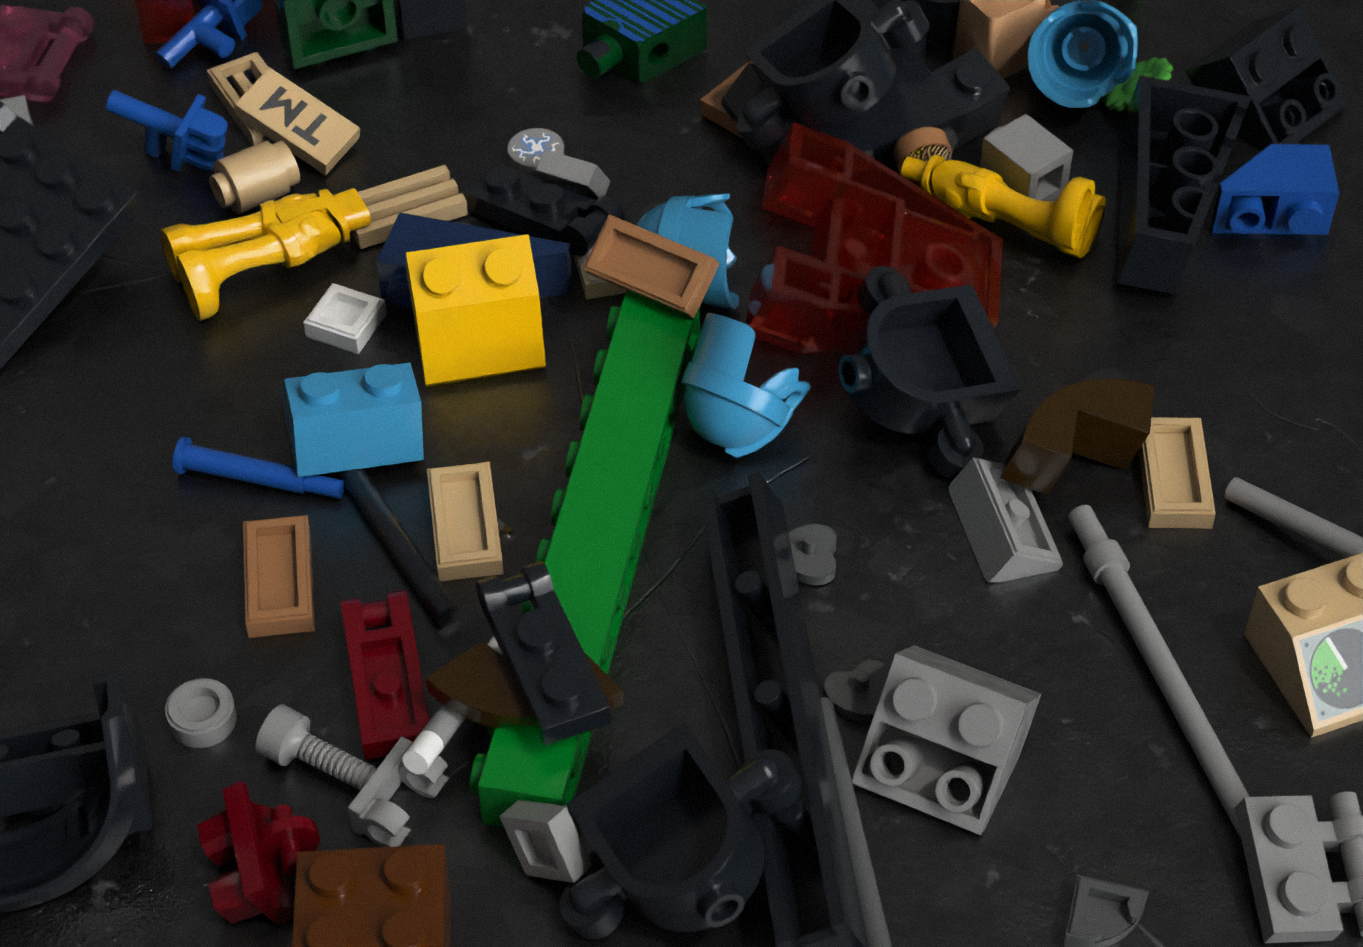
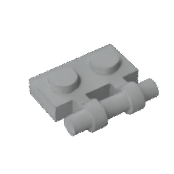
(1290, 865)

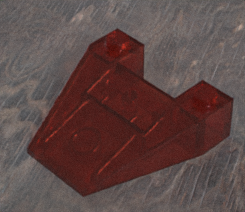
(861, 222)

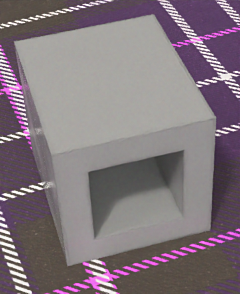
(1028, 158)

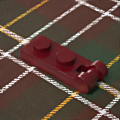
(384, 672)

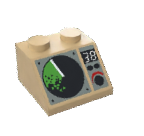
(1313, 642)

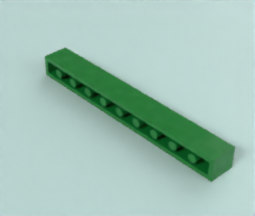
(598, 531)

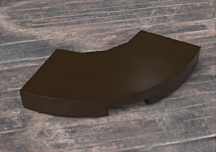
(484, 691)

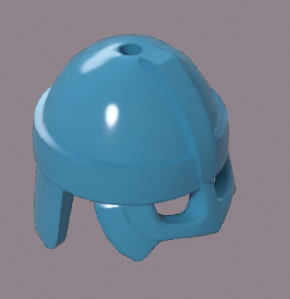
(1076, 75)
(702, 230)
(726, 407)

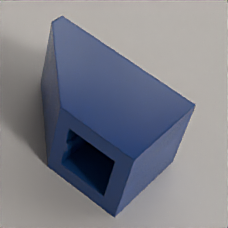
(1279, 193)

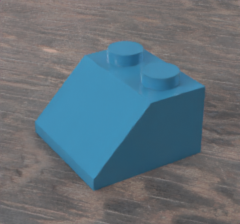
(353, 419)

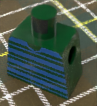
(640, 36)

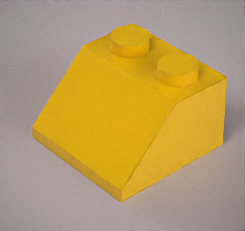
(476, 310)

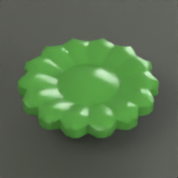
(1122, 94)

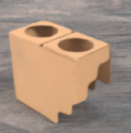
(999, 30)

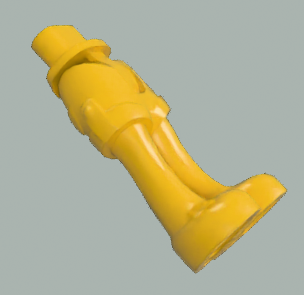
(1067, 223)
(281, 232)

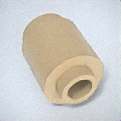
(254, 176)

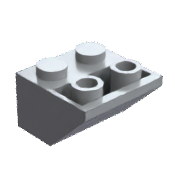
(945, 738)

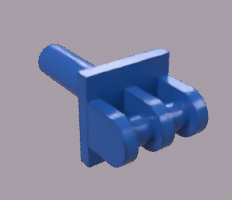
(226, 14)
(197, 136)

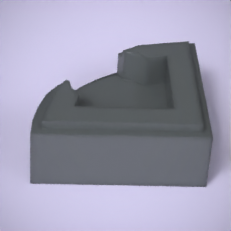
(1102, 912)

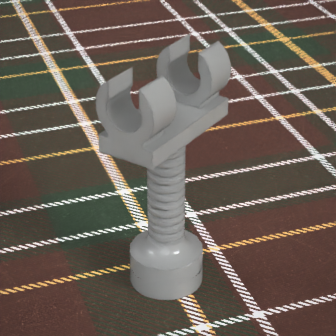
(287, 737)

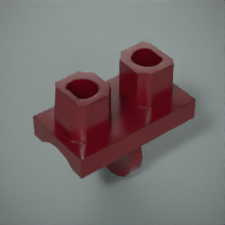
(265, 851)

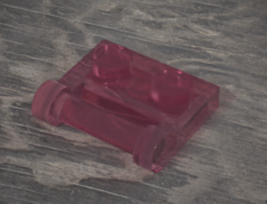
(23, 40)

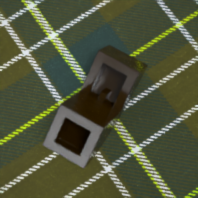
(1088, 418)

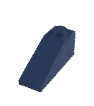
(418, 233)

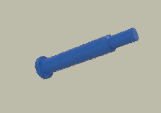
(251, 470)

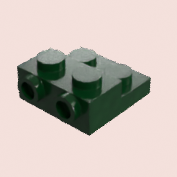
(333, 28)

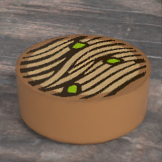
(922, 144)

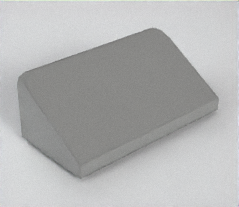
(1002, 524)

